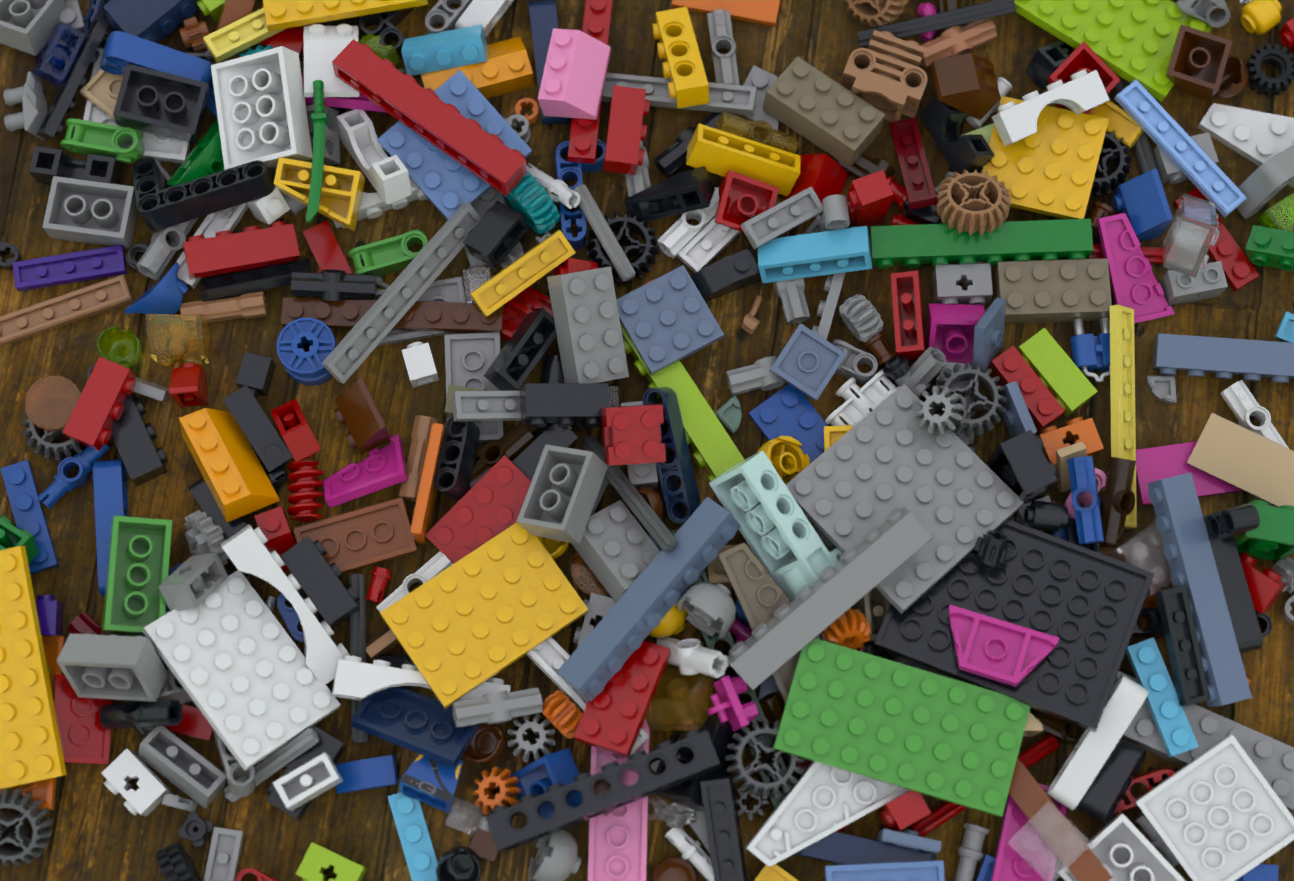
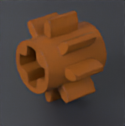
(193, 34)

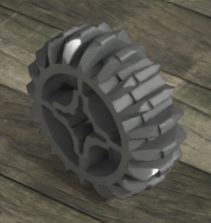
(978, 401)
(45, 443)
(772, 770)
(20, 835)

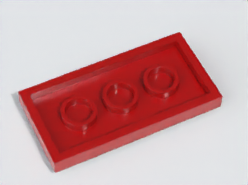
(482, 512)
(620, 709)

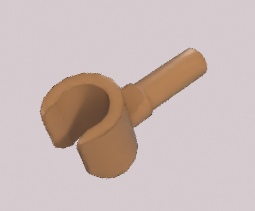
(750, 323)

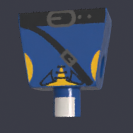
(431, 782)

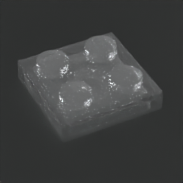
(1049, 842)

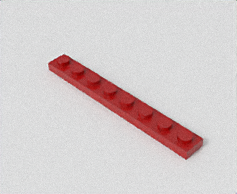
(585, 131)

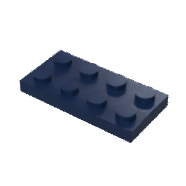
(414, 724)

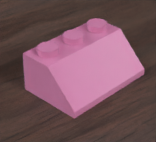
(573, 75)

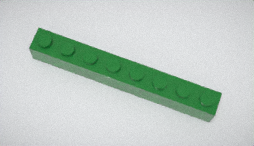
(1011, 242)

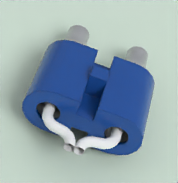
(1091, 351)

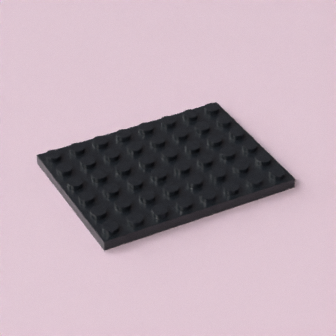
(1042, 587)

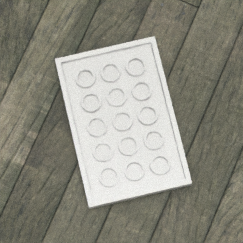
(241, 670)

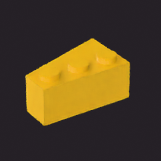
(339, 192)

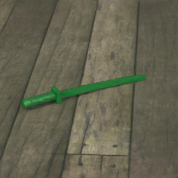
(319, 120)

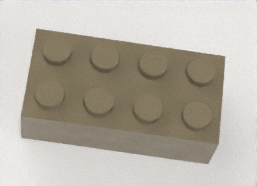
(823, 111)
(1053, 290)

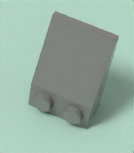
(28, 23)

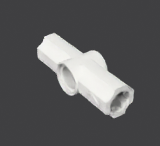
(682, 233)
(1244, 405)
(425, 573)
(694, 658)

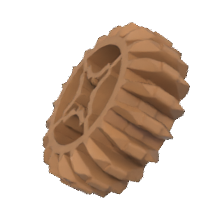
(885, 10)
(973, 207)

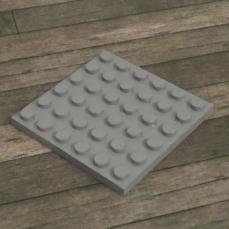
(896, 464)

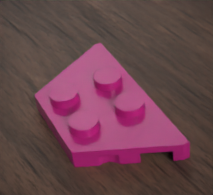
(996, 646)

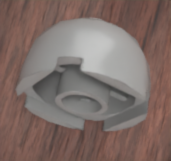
(709, 608)
(555, 858)

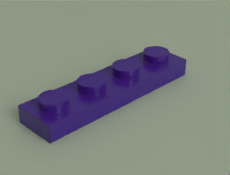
(69, 268)

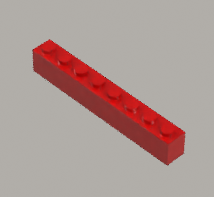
(430, 117)

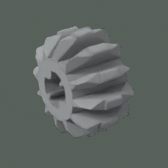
(861, 317)
(942, 400)
(537, 730)

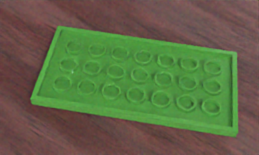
(902, 726)

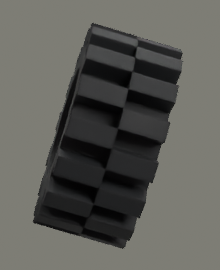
(1277, 57)
(176, 863)

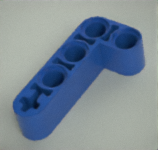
(129, 49)
(573, 170)

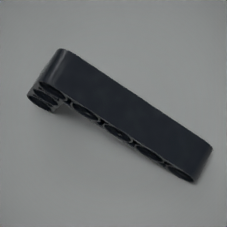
(170, 206)
(1221, 528)

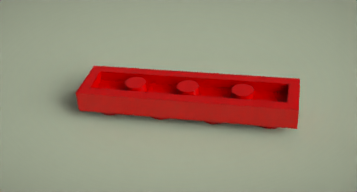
(1235, 264)

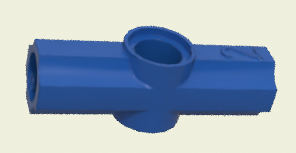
(1084, 481)

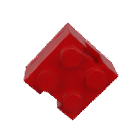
(633, 434)

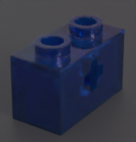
(59, 53)

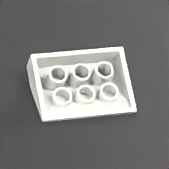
(261, 108)
(1128, 854)

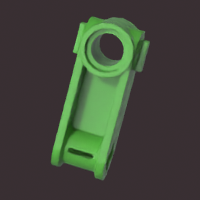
(103, 140)
(387, 254)

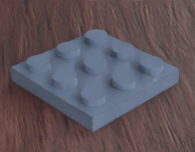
(667, 320)

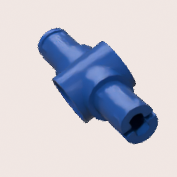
(63, 483)

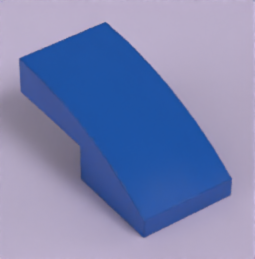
(367, 774)

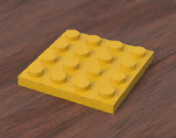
(1052, 167)

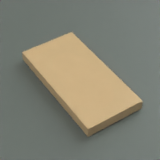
(1245, 461)

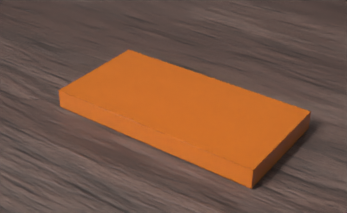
(752, 11)
(427, 490)

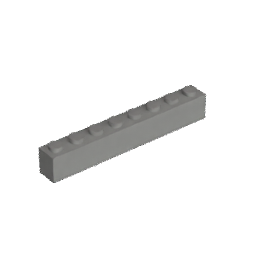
(828, 597)

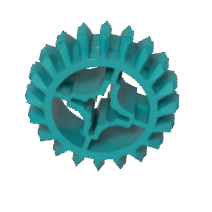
(534, 204)

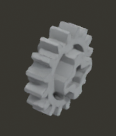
(204, 536)

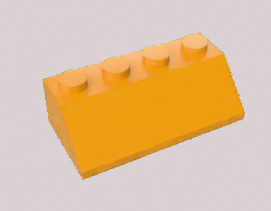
(502, 73)
(227, 462)

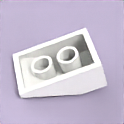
(321, 47)

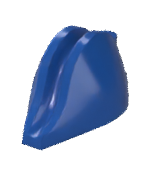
(163, 297)

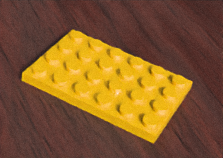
(483, 613)

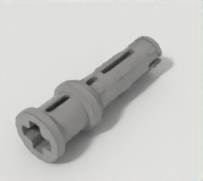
(970, 851)

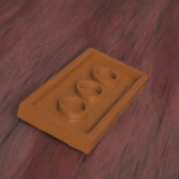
(363, 535)

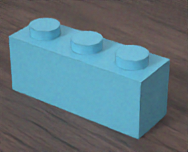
(444, 50)

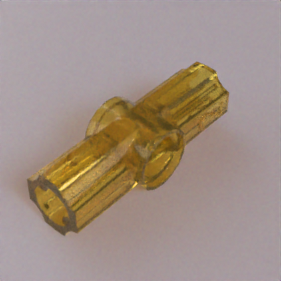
(746, 129)

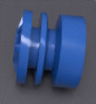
(301, 365)

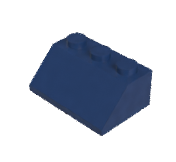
(149, 18)

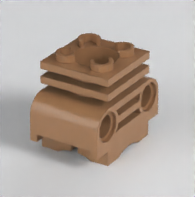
(887, 75)

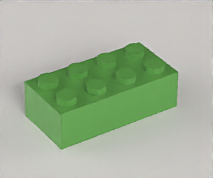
(134, 571)

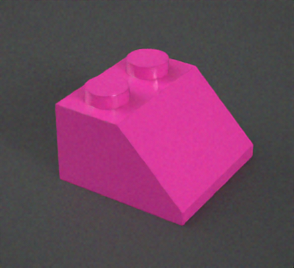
(952, 330)

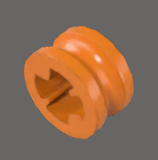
(528, 102)

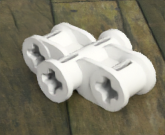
(860, 400)

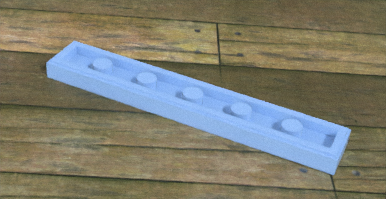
(1180, 148)

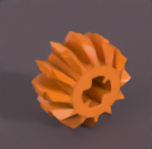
(848, 630)
(562, 713)
(491, 782)

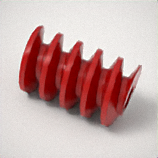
(304, 491)

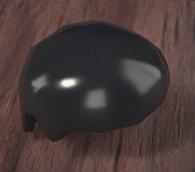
(459, 864)

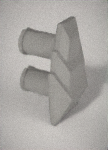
(33, 102)

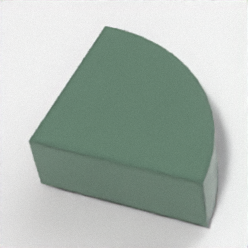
(730, 415)

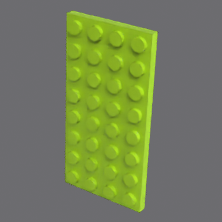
(1127, 35)

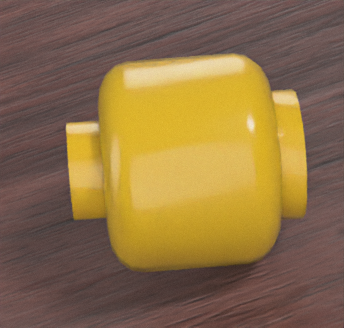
(1260, 16)

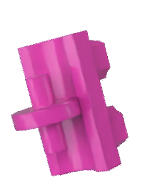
(728, 704)

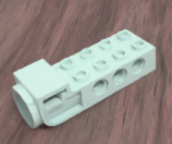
(773, 524)

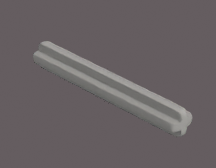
(604, 234)
(278, 759)

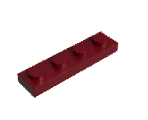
(913, 163)

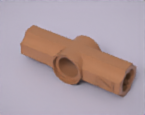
(958, 41)

